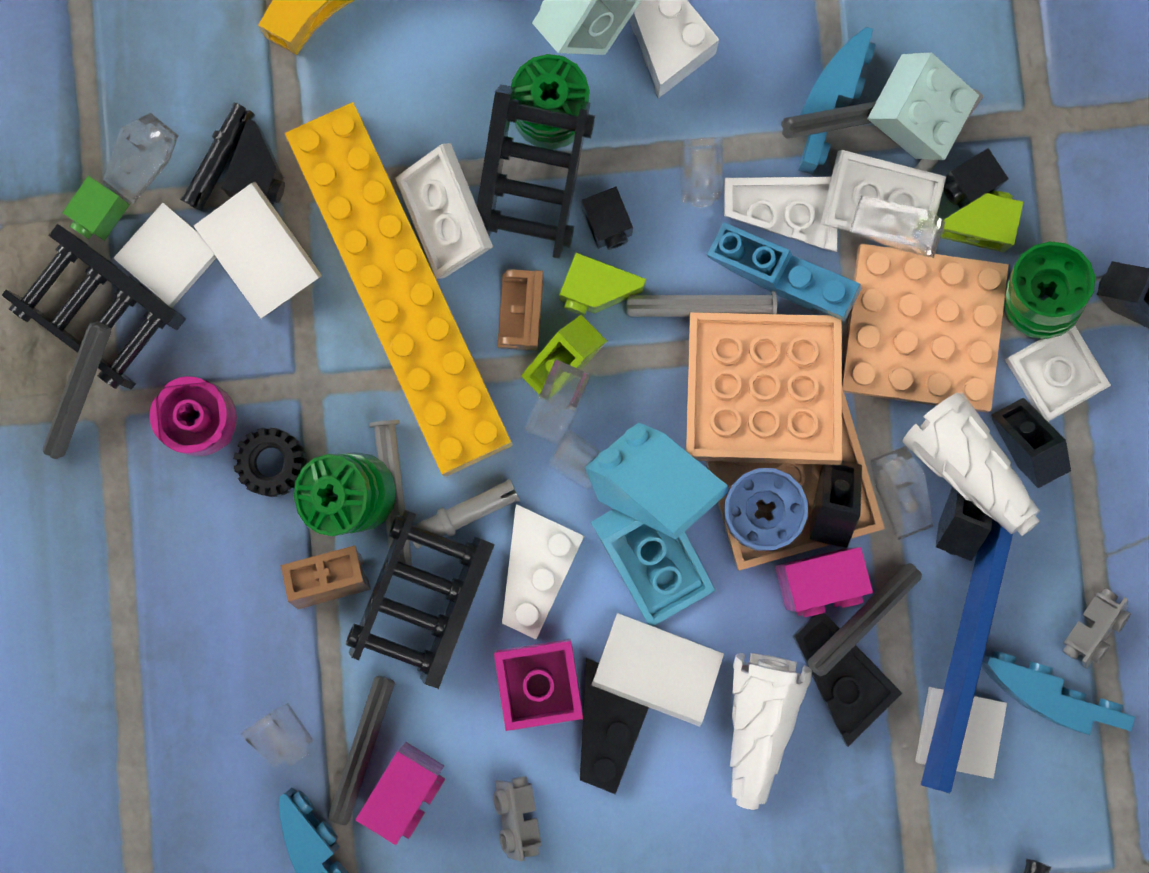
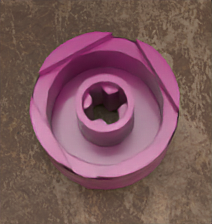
(180, 400)

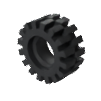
(248, 455)

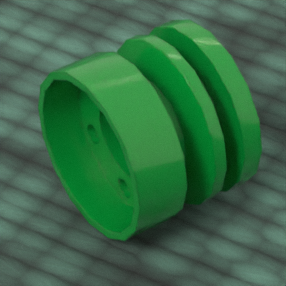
(550, 75)
(1052, 271)
(344, 493)

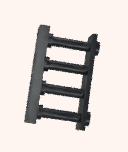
(502, 147)
(98, 271)
(444, 627)

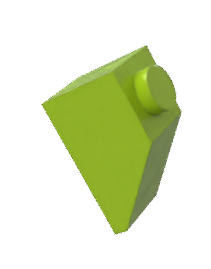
(986, 222)
(597, 286)
(571, 345)

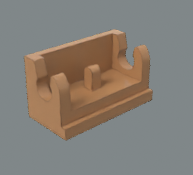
(520, 310)
(324, 577)

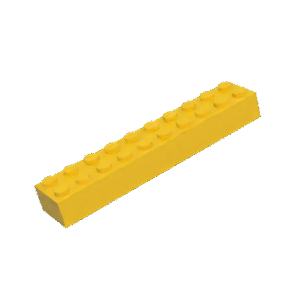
(398, 290)

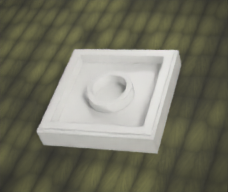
(166, 255)
(1057, 373)
(981, 737)

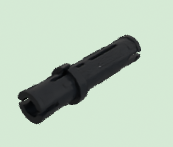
(217, 157)

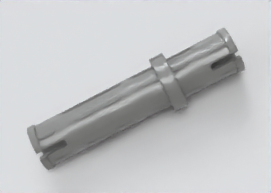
(470, 510)

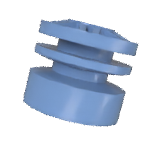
(772, 487)

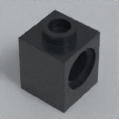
(974, 179)
(607, 218)

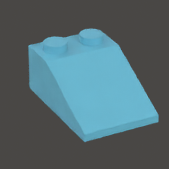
(654, 481)
(656, 568)

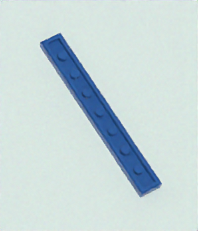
(967, 660)

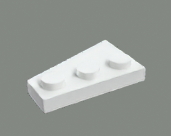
(782, 206)
(536, 569)

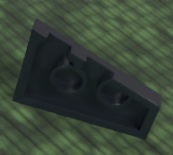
(854, 688)
(607, 733)

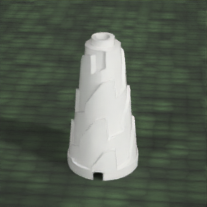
(963, 452)
(763, 719)

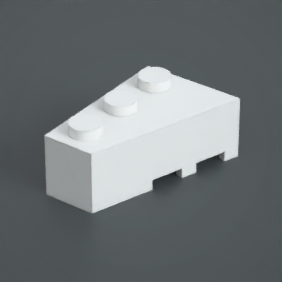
(672, 40)

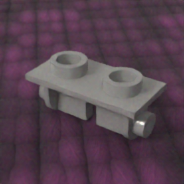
(1091, 641)
(517, 834)

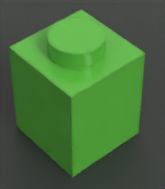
(95, 209)

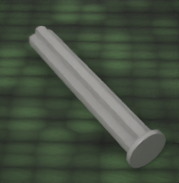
(684, 304)
(388, 453)

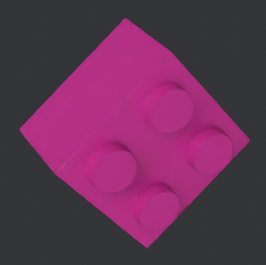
(824, 579)
(538, 684)
(396, 799)

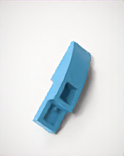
(836, 88)
(780, 271)
(1042, 694)
(306, 838)

